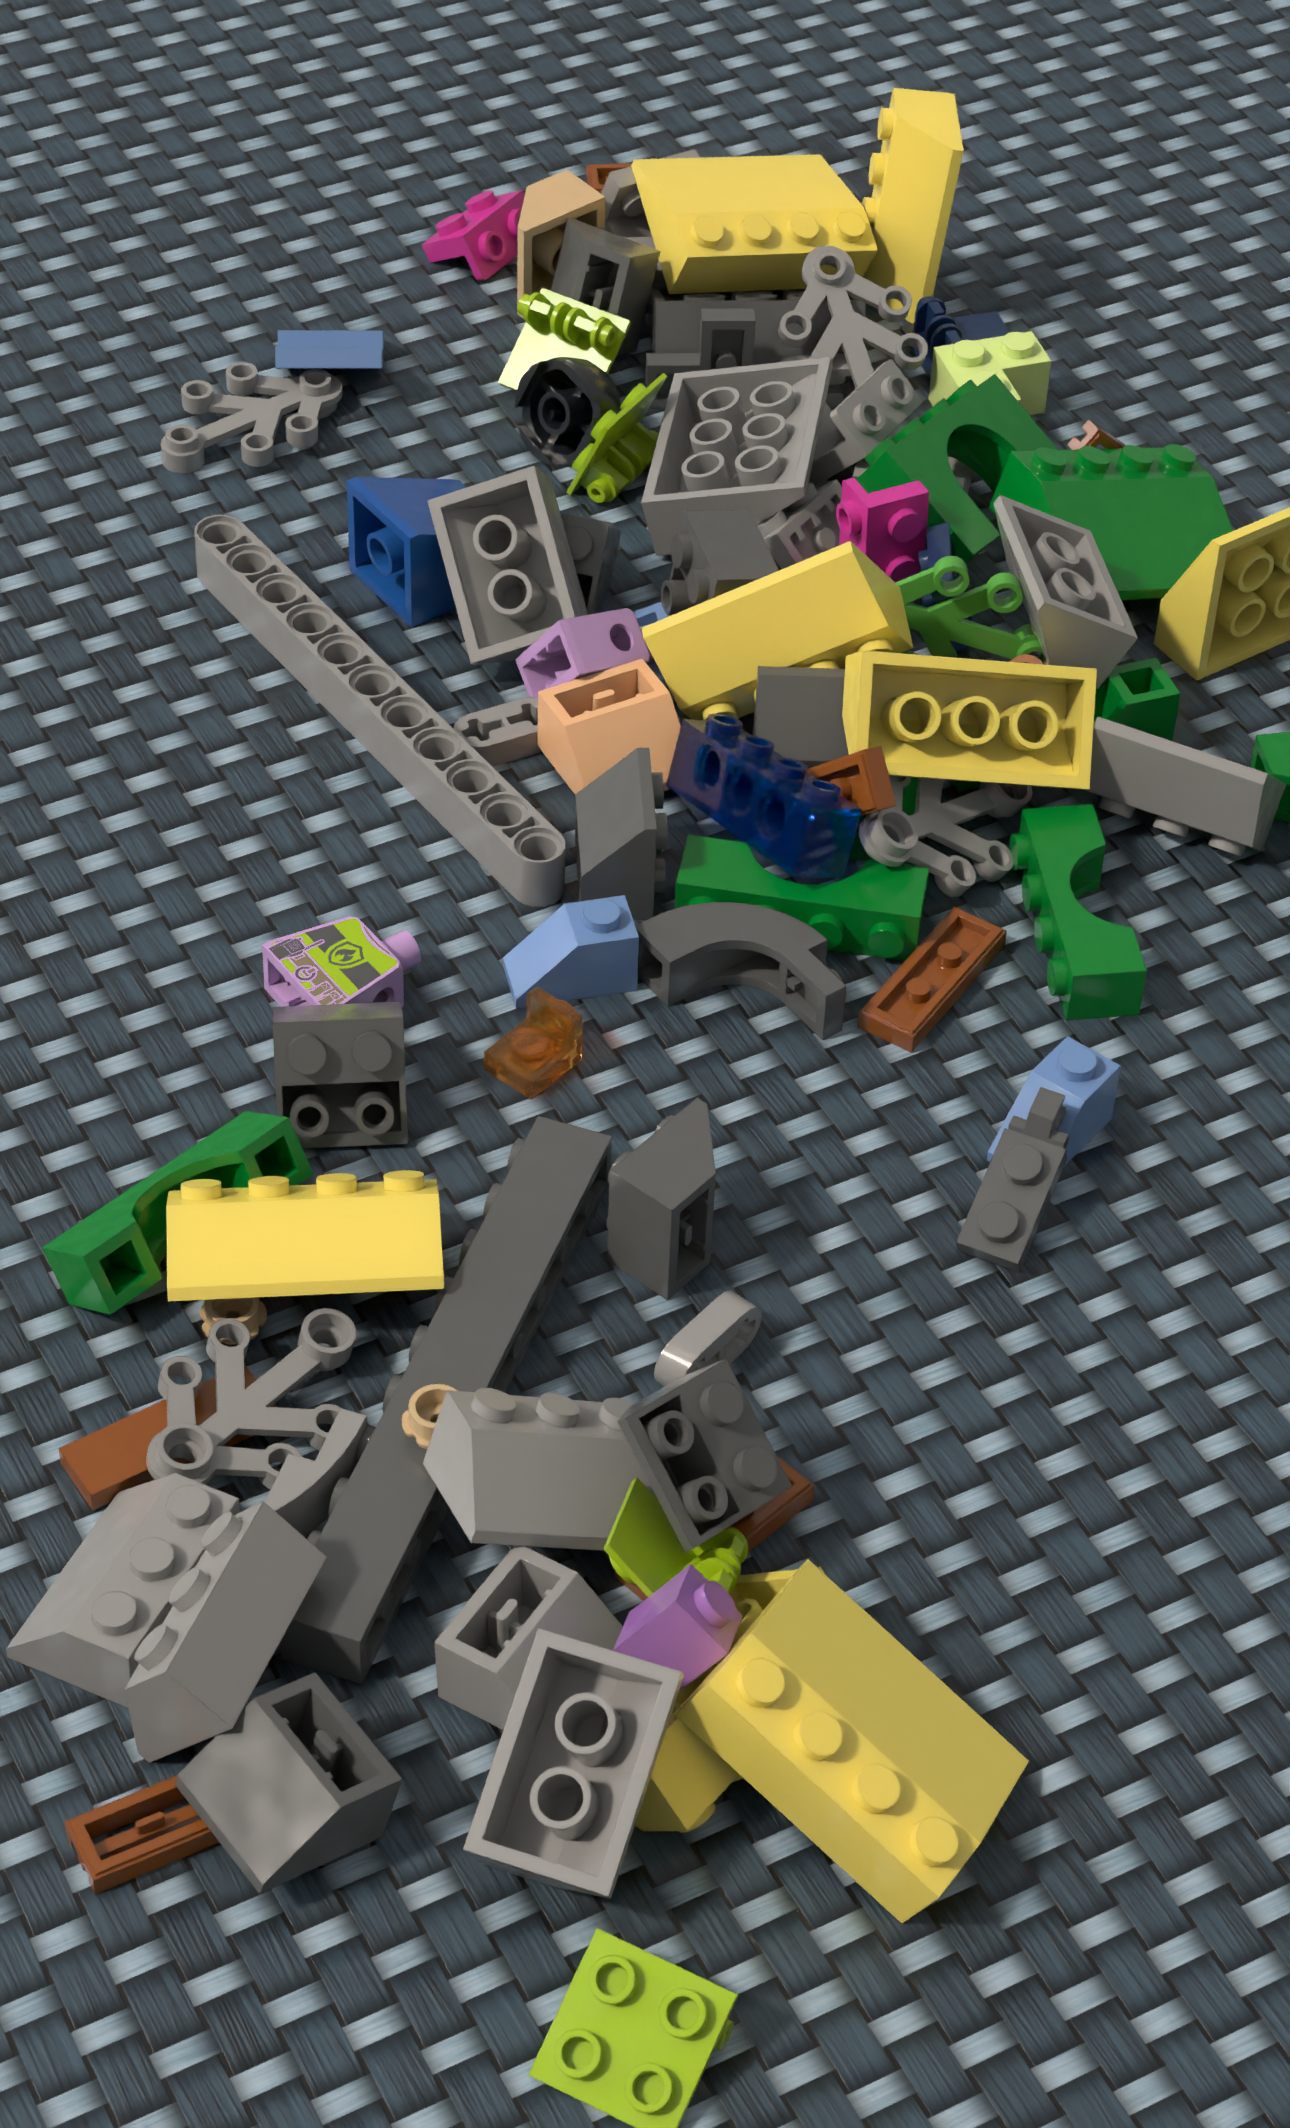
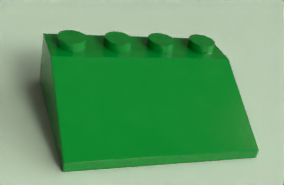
(1143, 505)

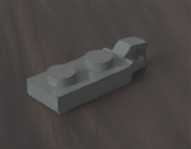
(1017, 1185)

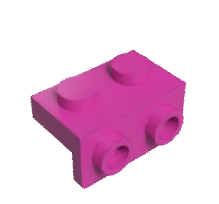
(482, 233)
(886, 525)

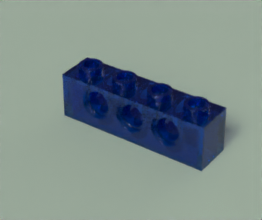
(764, 797)

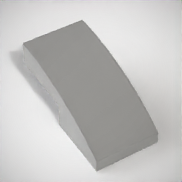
(306, 1486)

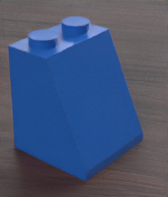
(397, 545)

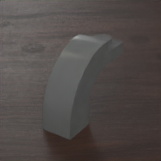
(742, 946)

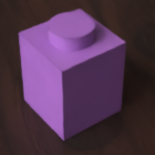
(682, 1625)

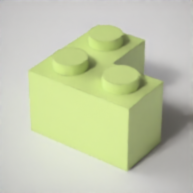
(1014, 358)

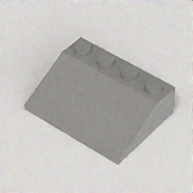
(735, 442)

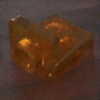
(538, 1047)

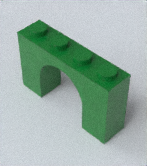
(976, 428)

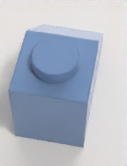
(577, 953)
(1088, 1087)

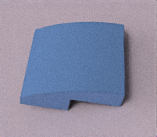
(329, 349)

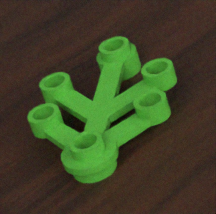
(947, 620)

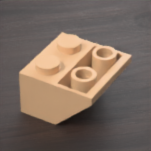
(602, 719)

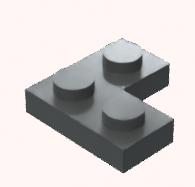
(724, 342)

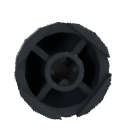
(561, 407)

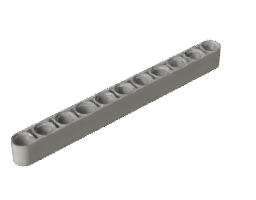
(382, 712)

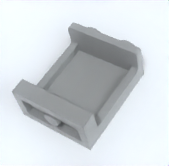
(862, 421)

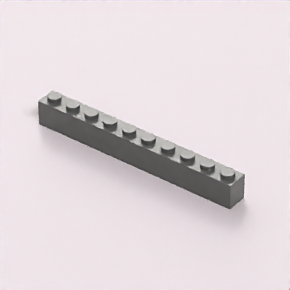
(479, 1334)

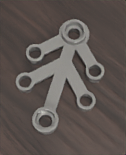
(847, 326)
(311, 393)
(893, 835)
(247, 1409)

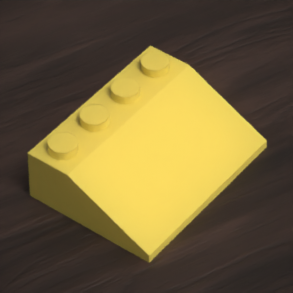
(748, 220)
(1230, 599)
(856, 1743)

